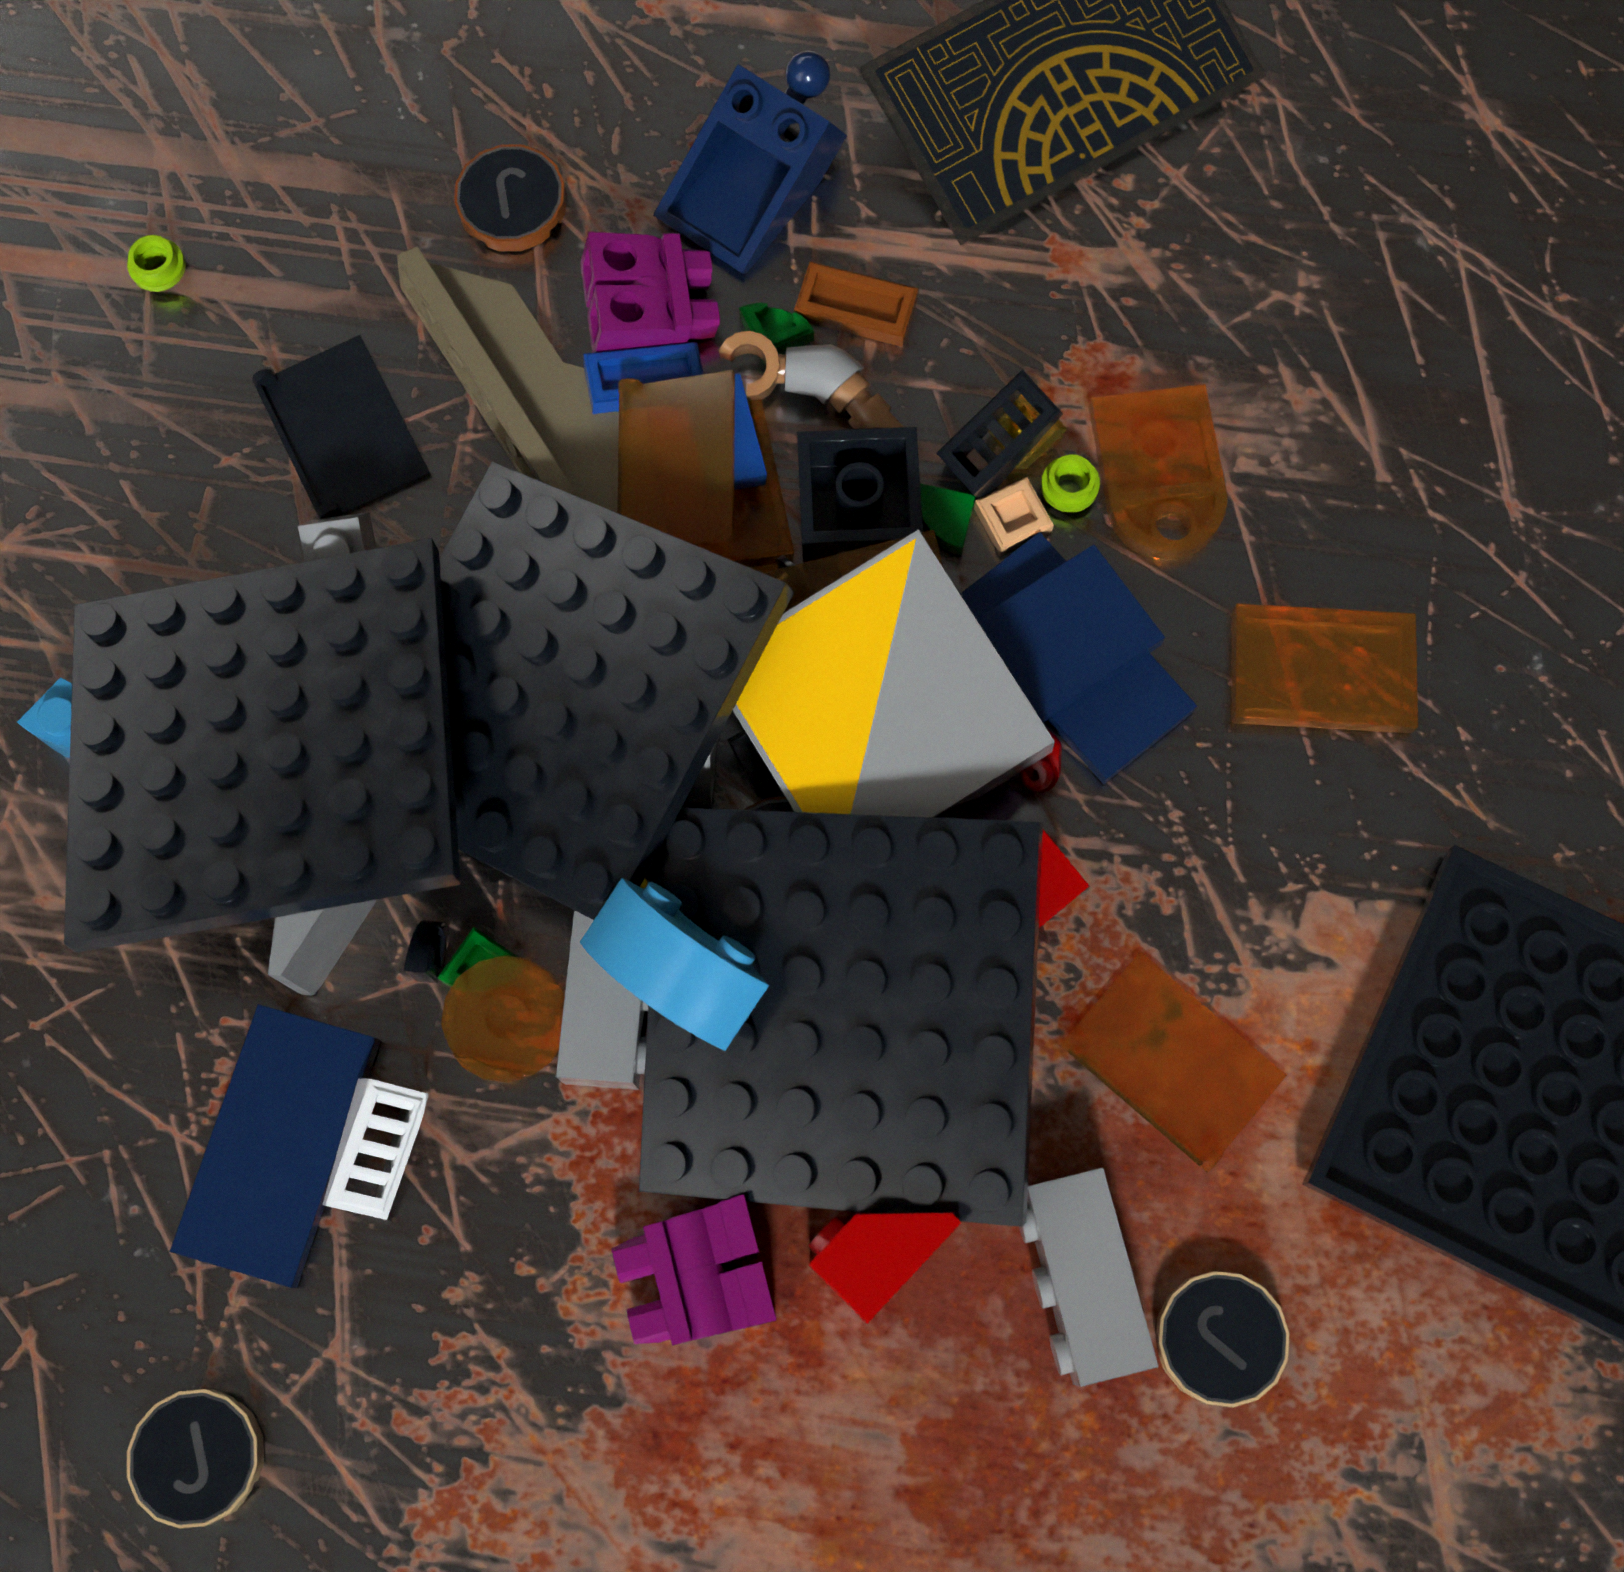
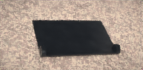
(341, 428)

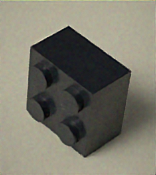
(857, 488)

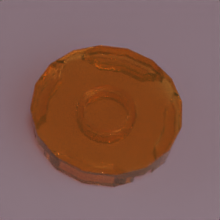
(504, 1018)

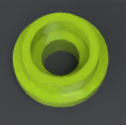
(147, 253)
(1070, 468)

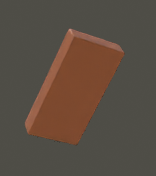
(856, 303)

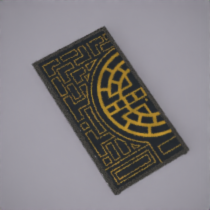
(1048, 92)

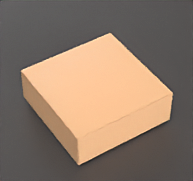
(1013, 516)

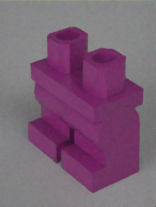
(641, 291)
(691, 1277)

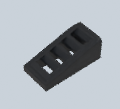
(970, 436)

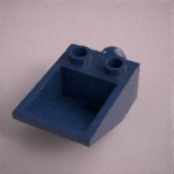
(742, 174)

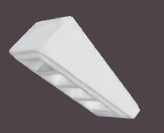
(396, 1155)

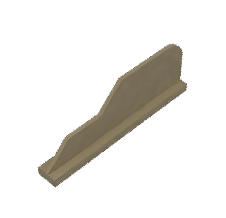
(516, 379)

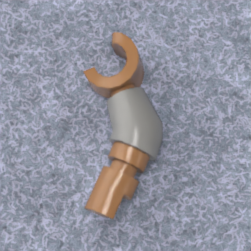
(816, 372)

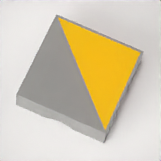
(888, 696)

